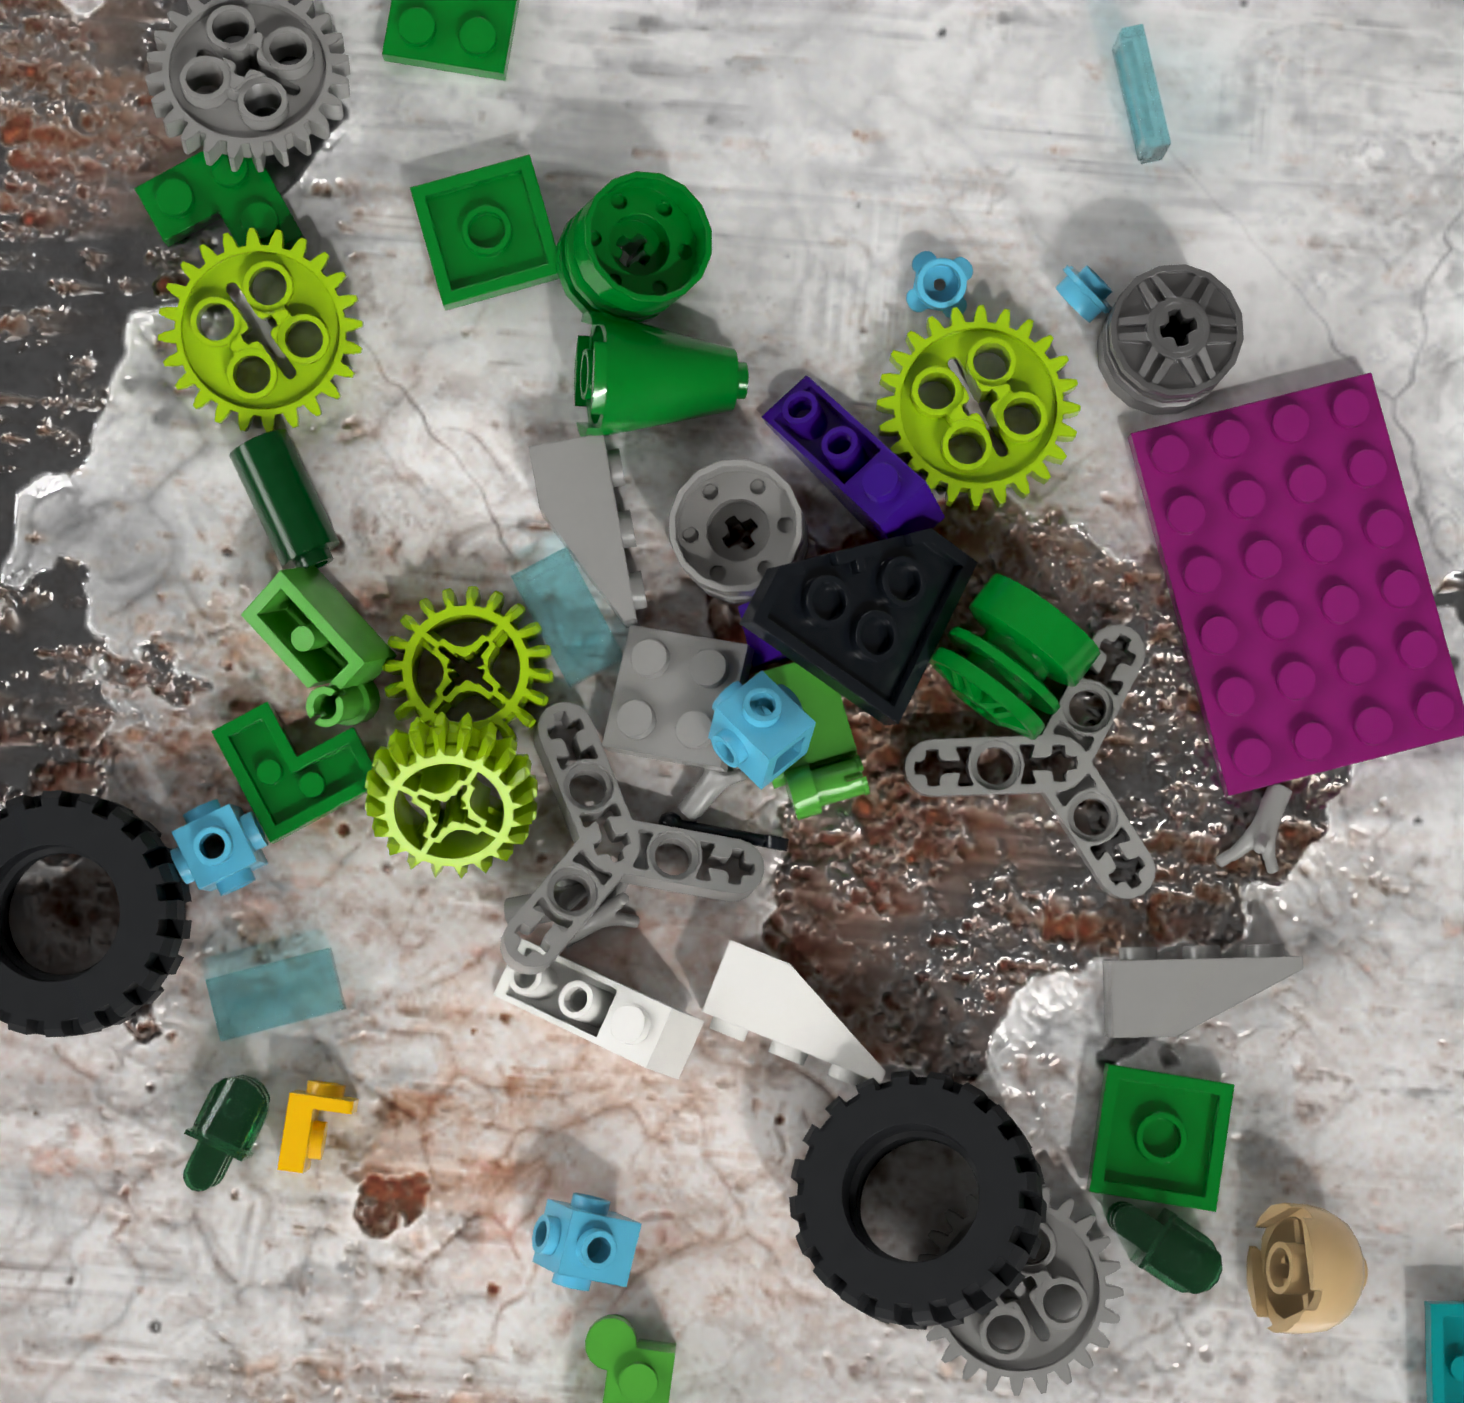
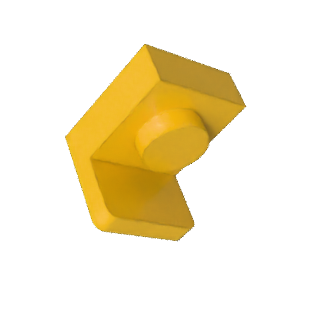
(303, 1134)

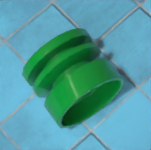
(656, 226)
(1014, 656)

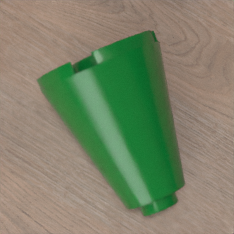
(650, 376)

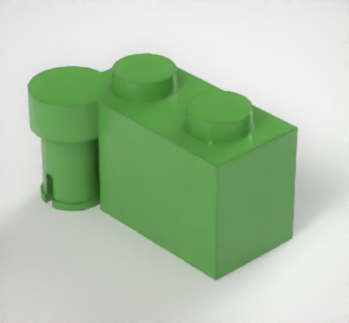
(322, 644)
(831, 766)
(634, 1369)

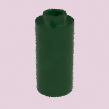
(285, 500)

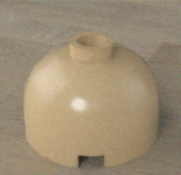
(1305, 1270)

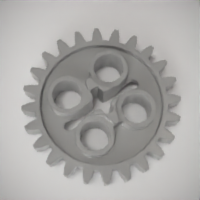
(248, 78)
(1070, 1261)

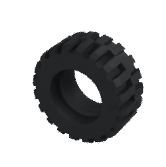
(149, 919)
(852, 1145)

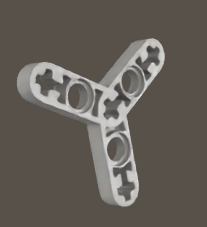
(1078, 783)
(636, 860)

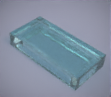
(1141, 94)
(568, 617)
(276, 994)

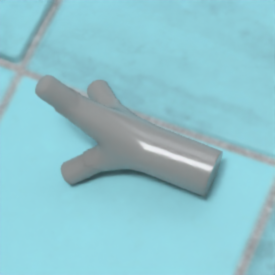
(707, 790)
(1262, 831)
(607, 915)

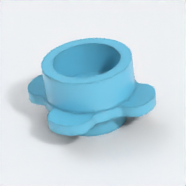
(952, 272)
(1085, 292)

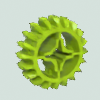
(486, 647)
(431, 769)

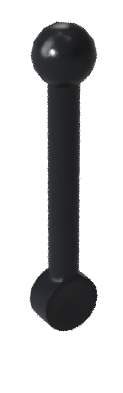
(766, 841)

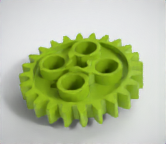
(214, 363)
(1028, 383)

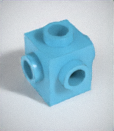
(760, 728)
(242, 850)
(585, 1242)

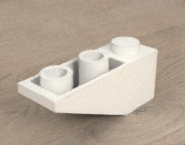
(777, 1003)
(604, 1012)

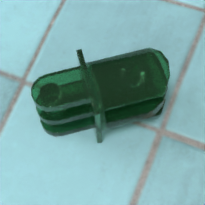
(225, 1129)
(1168, 1248)

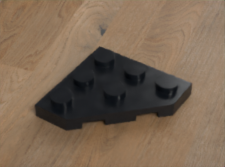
(864, 615)

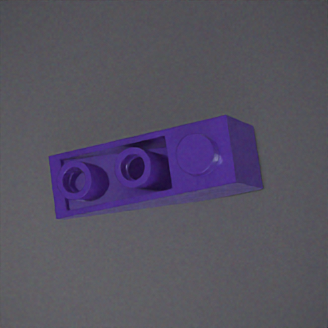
(853, 463)

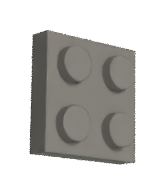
(668, 695)

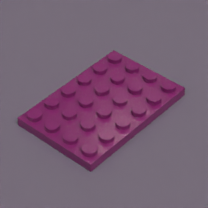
(1298, 584)

